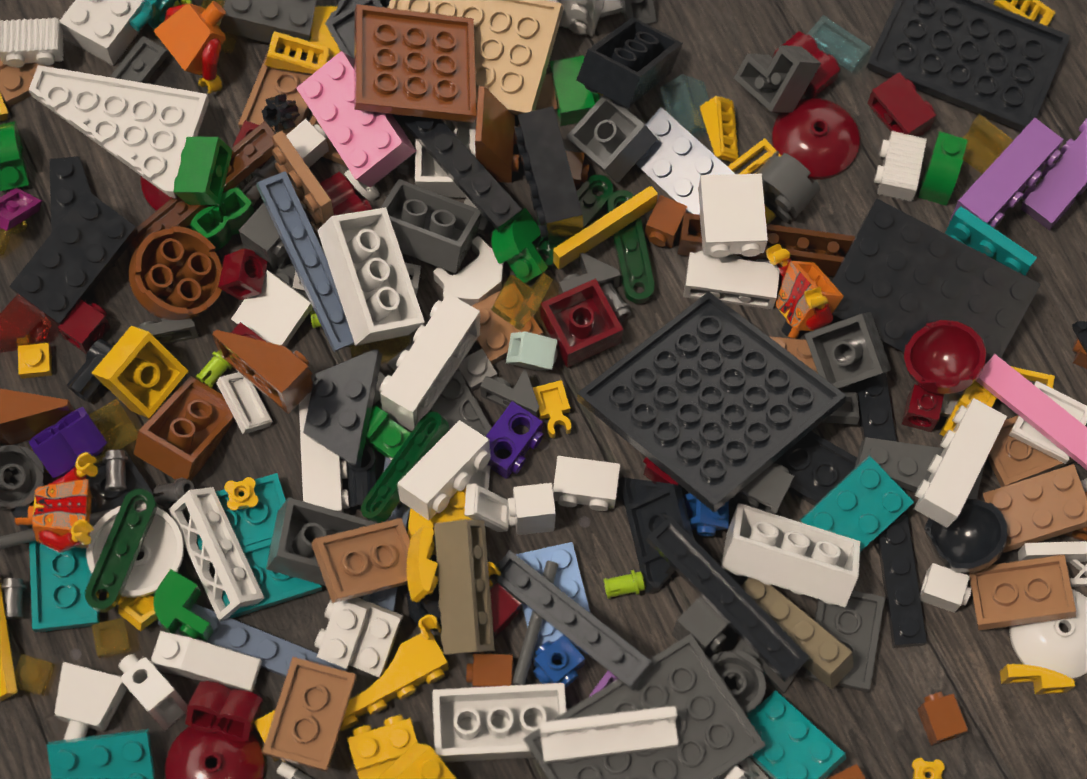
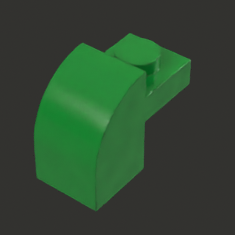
(12, 166)
(943, 168)
(516, 247)
(385, 434)
(173, 605)

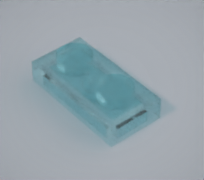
(839, 43)

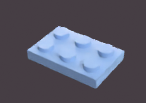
(567, 580)

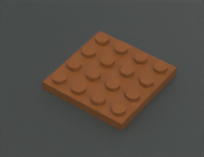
(414, 64)

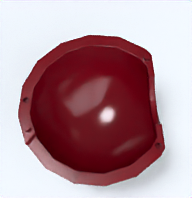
(945, 357)

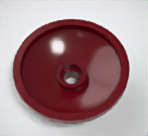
(822, 152)
(194, 748)

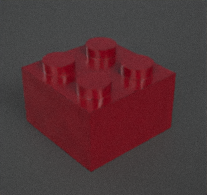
(581, 322)

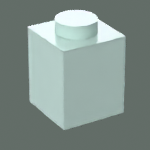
(532, 351)

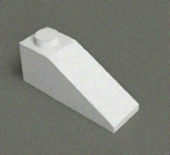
(205, 661)

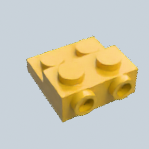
(379, 748)

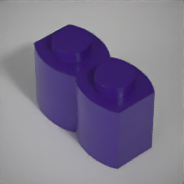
(66, 440)

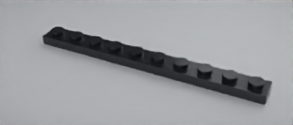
(895, 541)

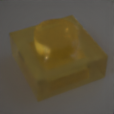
(111, 638)
(33, 674)

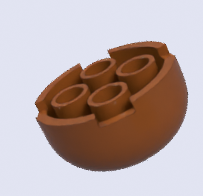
(177, 260)

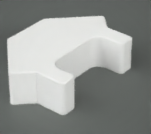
(477, 279)

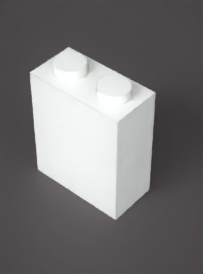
(732, 215)

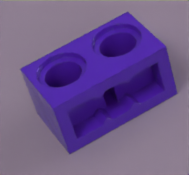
(503, 437)

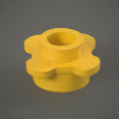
(248, 500)
(921, 767)

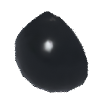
(972, 539)

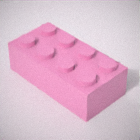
(365, 140)

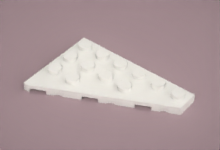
(127, 118)

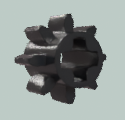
(280, 112)

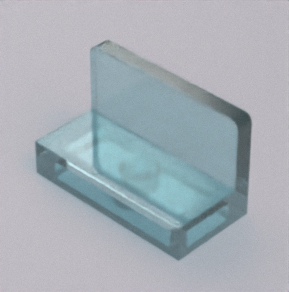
(683, 100)

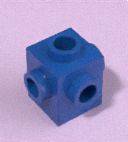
(706, 521)
(560, 652)

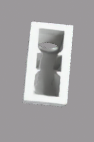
(152, 690)
(87, 699)

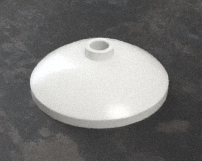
(161, 548)
(1048, 647)

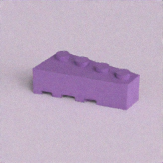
(1011, 173)
(1060, 183)

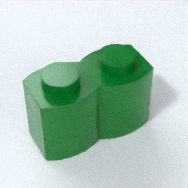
(223, 220)

